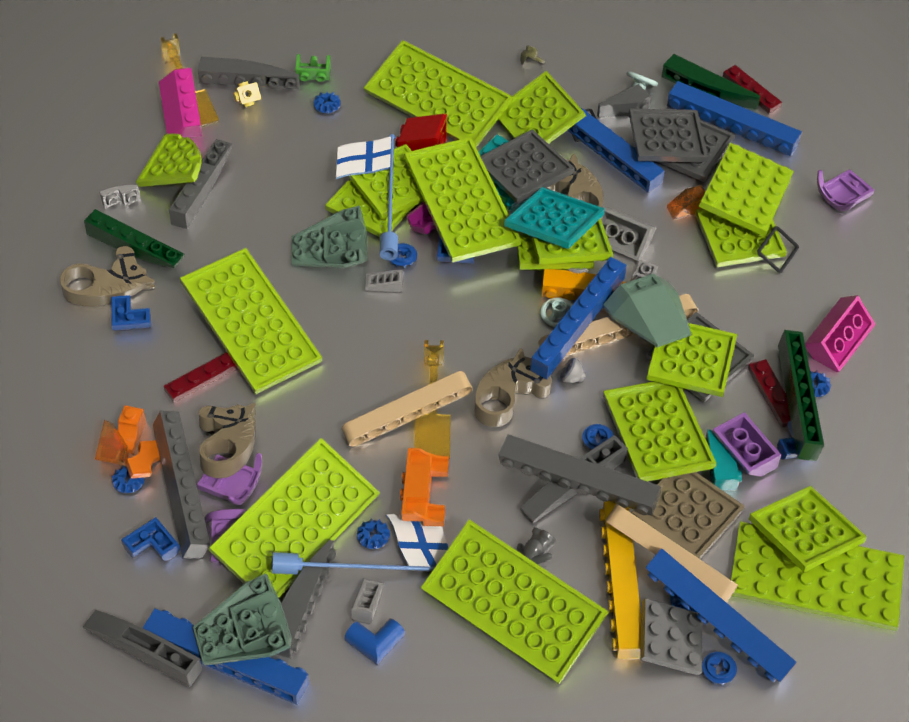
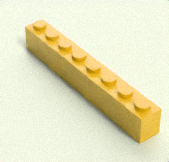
(622, 588)

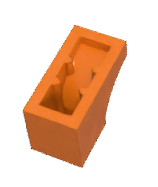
(131, 426)

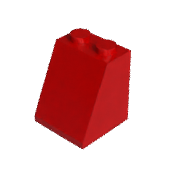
(423, 132)

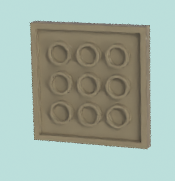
(692, 512)

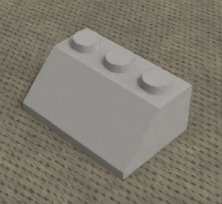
(626, 233)

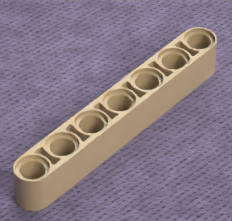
(406, 408)
(654, 541)

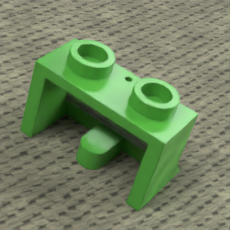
(313, 70)

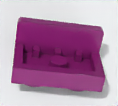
(421, 220)

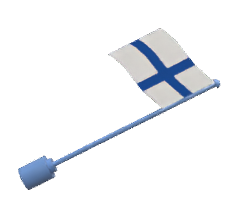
(371, 158)
(418, 544)

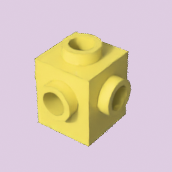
(252, 91)

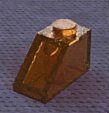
(686, 202)
(111, 446)

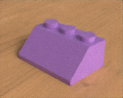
(748, 445)

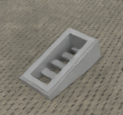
(394, 277)
(366, 613)

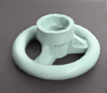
(641, 80)
(559, 309)

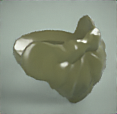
(530, 52)

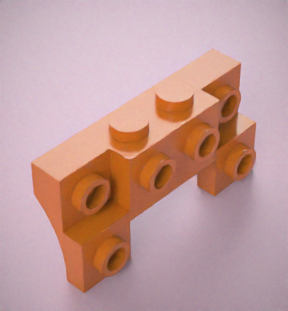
(417, 487)

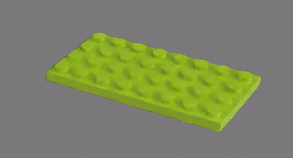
(429, 86)
(461, 199)
(251, 320)
(296, 515)
(852, 587)
(514, 601)

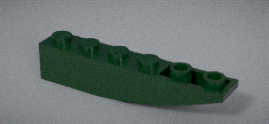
(686, 72)
(119, 234)

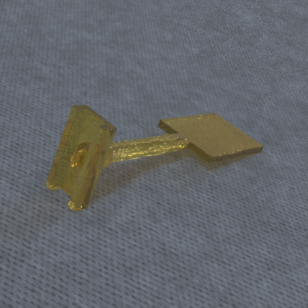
(171, 53)
(433, 429)

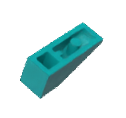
(726, 473)

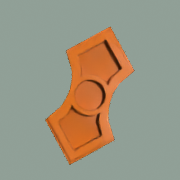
(140, 465)

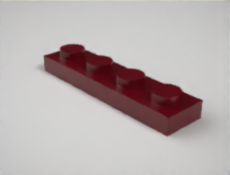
(767, 100)
(200, 377)
(771, 390)

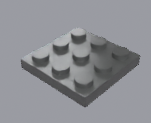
(671, 637)

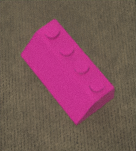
(180, 104)
(840, 333)

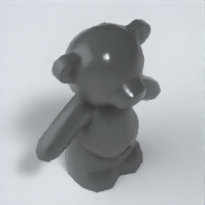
(538, 546)

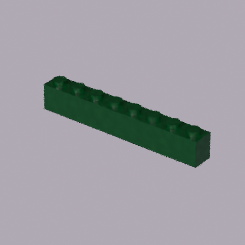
(800, 396)

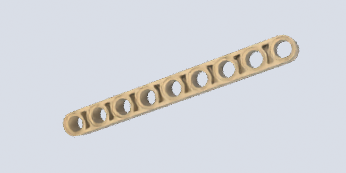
(609, 330)

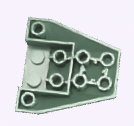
(332, 242)
(649, 309)
(244, 626)

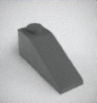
(620, 104)

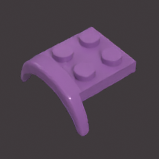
(843, 190)
(236, 487)
(221, 522)

